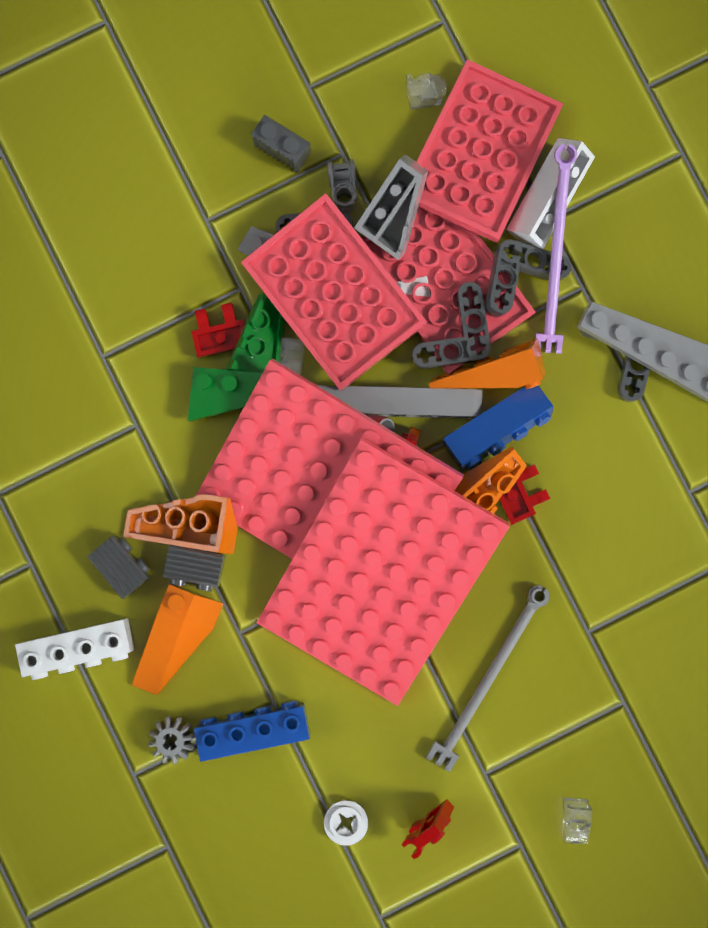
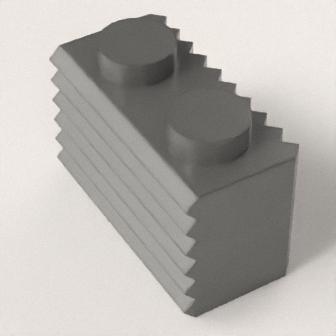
(281, 143)
(120, 566)
(194, 566)

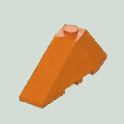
(514, 368)
(491, 479)
(193, 522)
(178, 630)

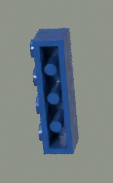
(498, 426)
(251, 731)

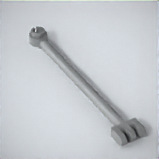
(446, 749)

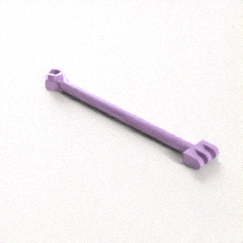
(556, 253)

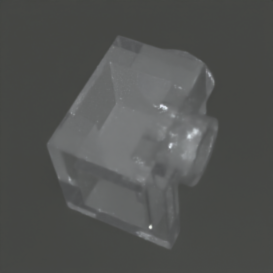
(425, 90)

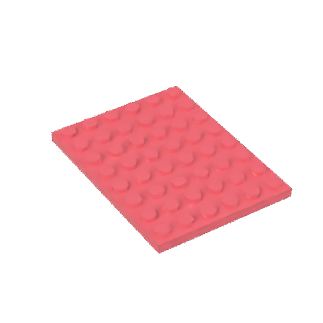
(292, 452)
(382, 571)

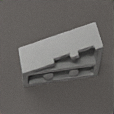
(394, 208)

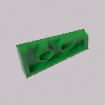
(259, 339)
(219, 391)

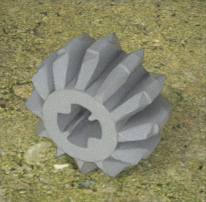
(161, 737)

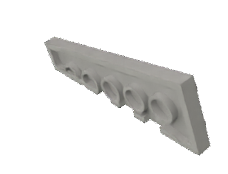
(660, 350)

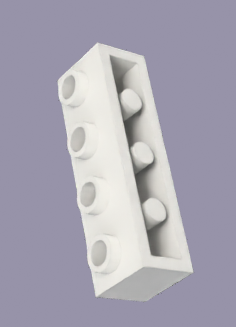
(535, 216)
(74, 648)

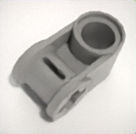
(342, 182)

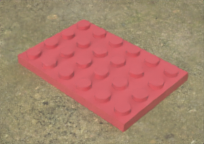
(484, 149)
(449, 259)
(334, 292)

